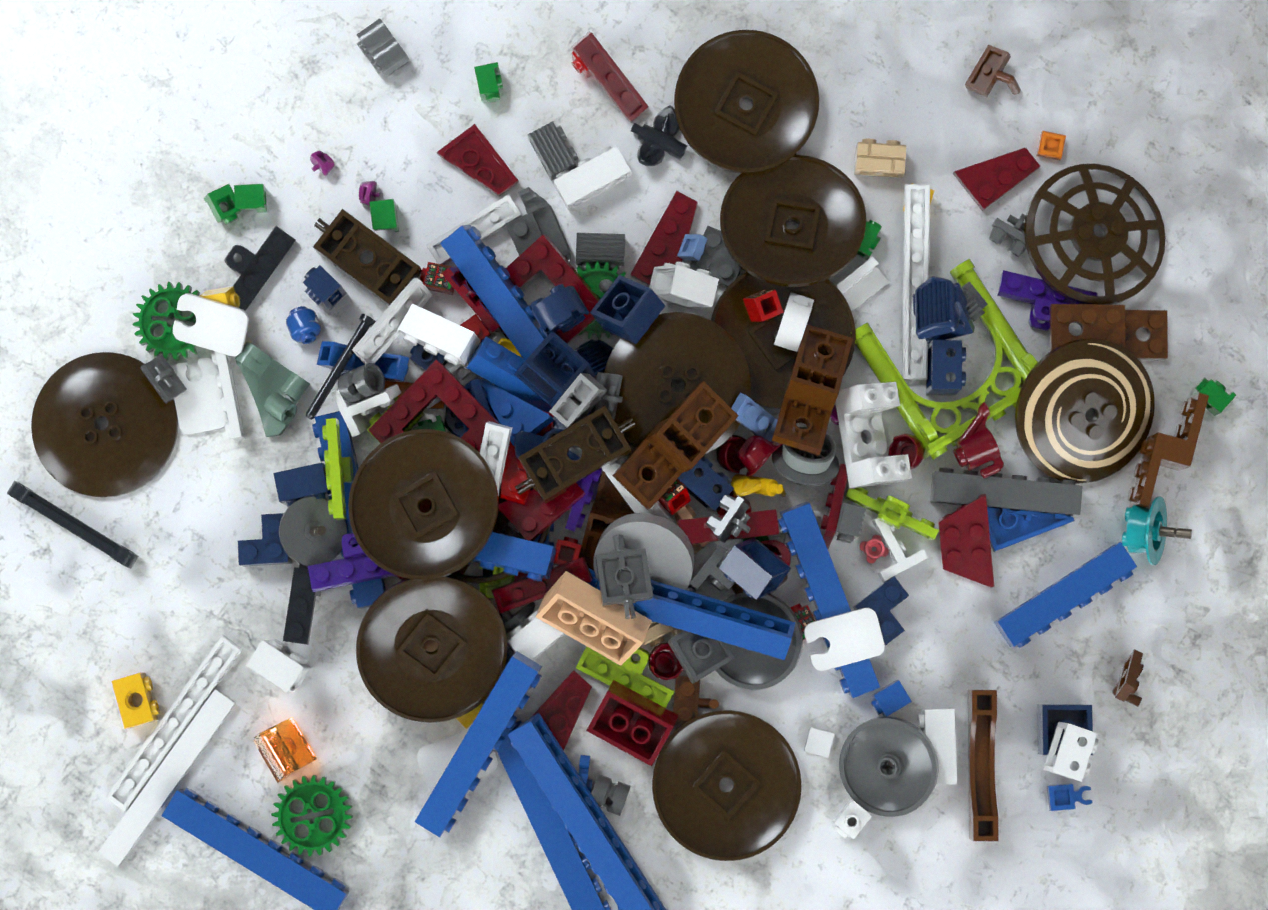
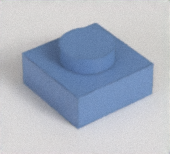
(692, 247)

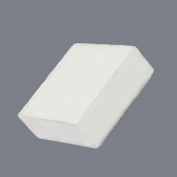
(819, 742)

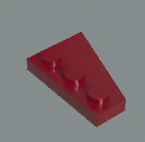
(479, 160)
(996, 176)
(461, 285)
(834, 502)
(536, 515)
(564, 707)

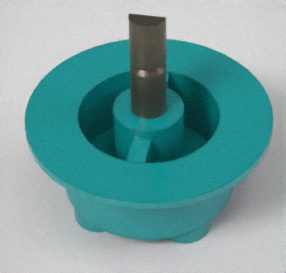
(1149, 529)

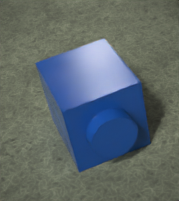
(890, 699)

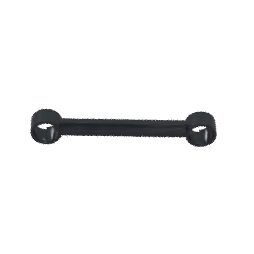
(114, 550)

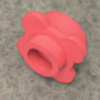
(876, 541)

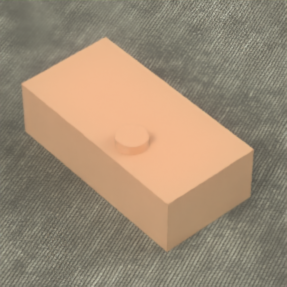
(579, 613)

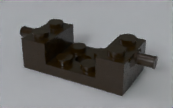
(346, 241)
(552, 471)

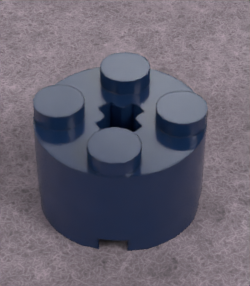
(559, 310)

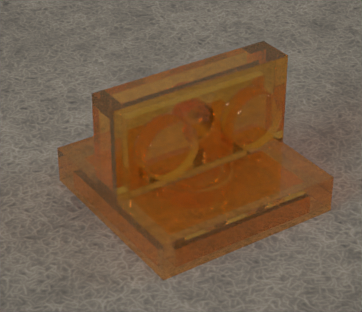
(284, 749)

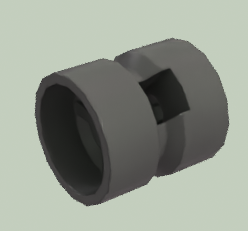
(361, 383)
(610, 794)

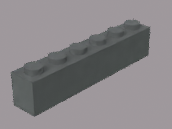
(1007, 493)

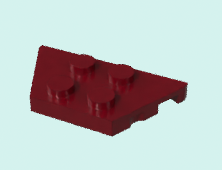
(967, 542)

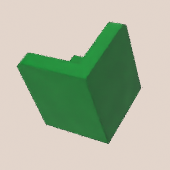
(251, 197)
(384, 215)

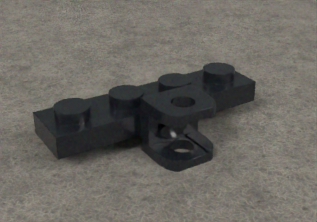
(258, 267)

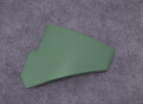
(272, 387)

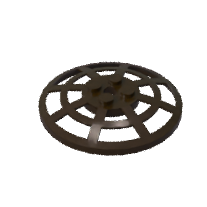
(1084, 239)

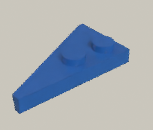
(515, 412)
(1014, 526)

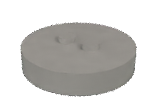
(666, 546)

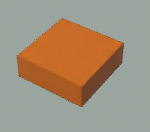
(1051, 145)

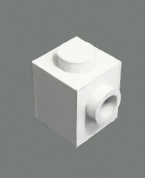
(851, 820)

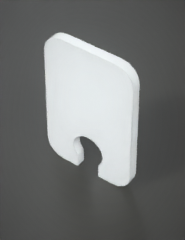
(216, 326)
(200, 405)
(851, 638)
(436, 757)

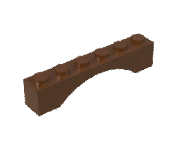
(981, 765)

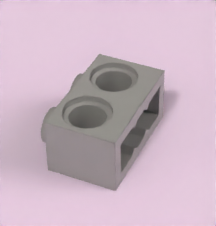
(578, 400)

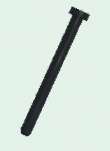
(366, 322)

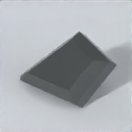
(512, 621)

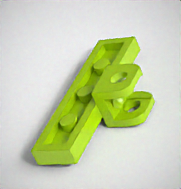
(338, 469)
(892, 512)
(627, 674)

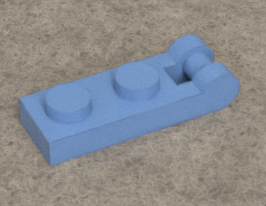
(754, 417)

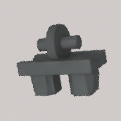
(1001, 229)
(163, 378)
(610, 399)
(733, 521)

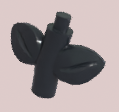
(659, 138)

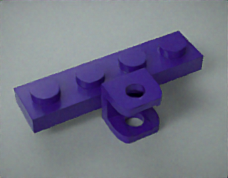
(1035, 292)
(589, 486)
(353, 569)

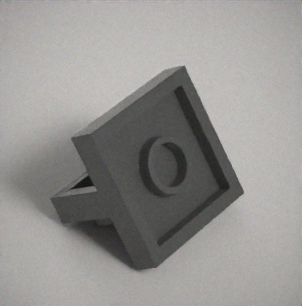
(709, 569)
(699, 654)

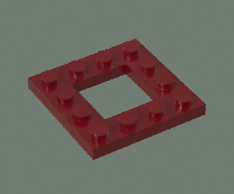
(546, 257)
(432, 383)

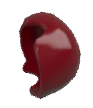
(910, 445)
(728, 454)
(664, 663)

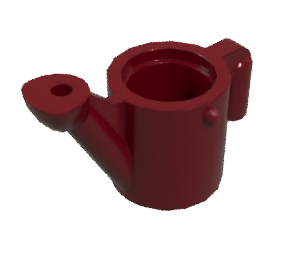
(979, 446)

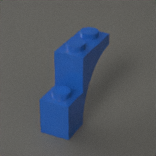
(392, 366)

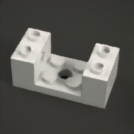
(860, 412)

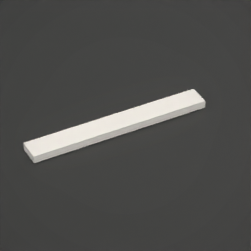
(914, 274)
(174, 723)
(167, 777)

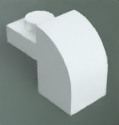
(794, 322)

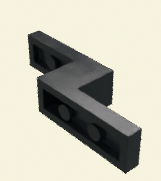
(300, 607)

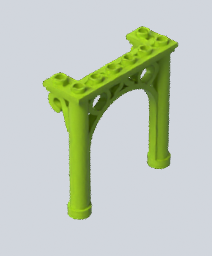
(1003, 339)

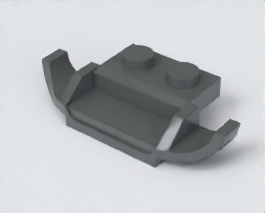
(538, 221)

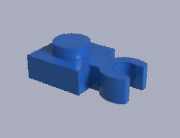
(584, 770)
(1064, 797)

